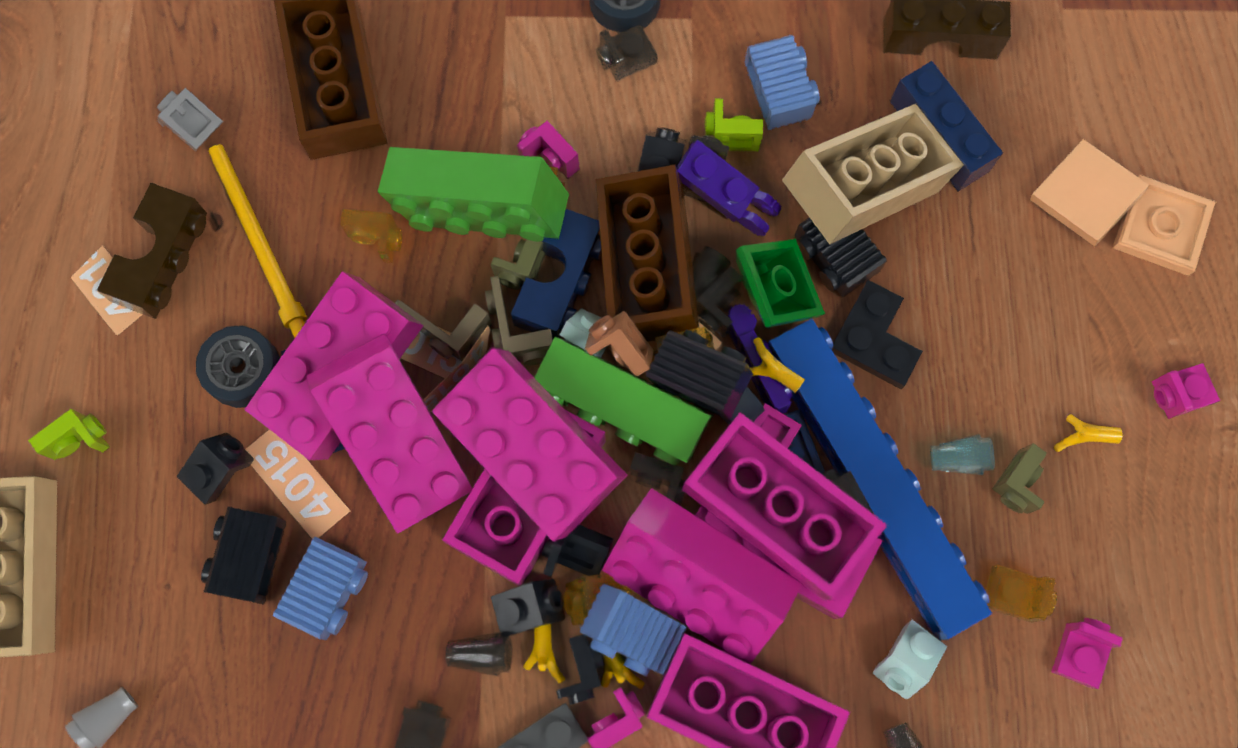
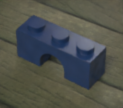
(951, 119)
(551, 304)

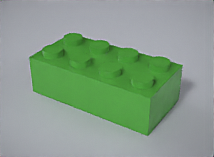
(474, 192)
(623, 400)

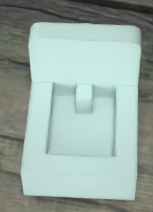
(577, 329)
(910, 660)

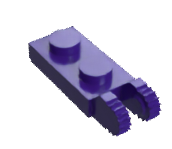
(725, 188)
(742, 336)

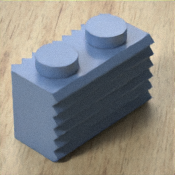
(781, 81)
(321, 589)
(632, 629)

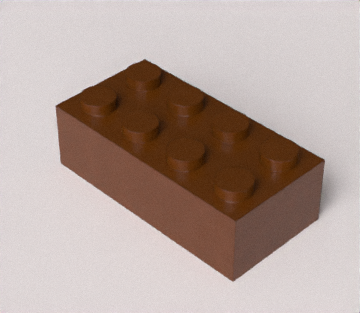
(330, 76)
(647, 251)

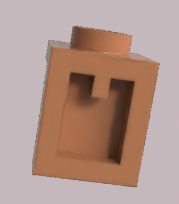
(625, 339)

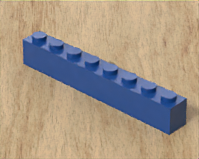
(853, 442)

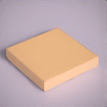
(1089, 192)
(1166, 227)

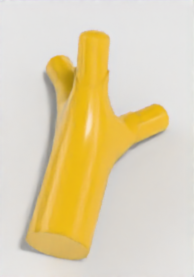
(775, 369)
(1089, 433)
(543, 653)
(621, 672)

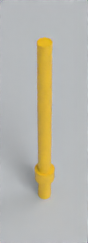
(290, 311)

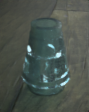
(964, 455)

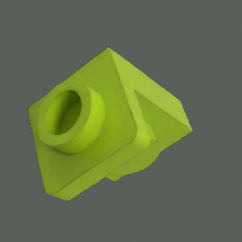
(737, 133)
(65, 433)

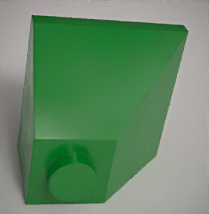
(778, 282)

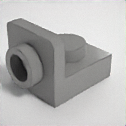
(187, 118)

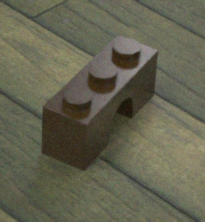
(976, 25)
(147, 281)

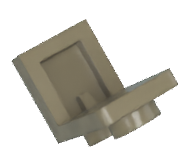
(463, 336)
(527, 347)

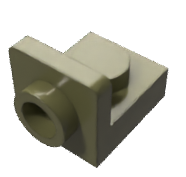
(528, 261)
(1021, 473)

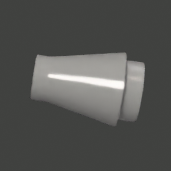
(99, 721)

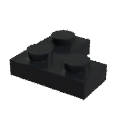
(866, 341)

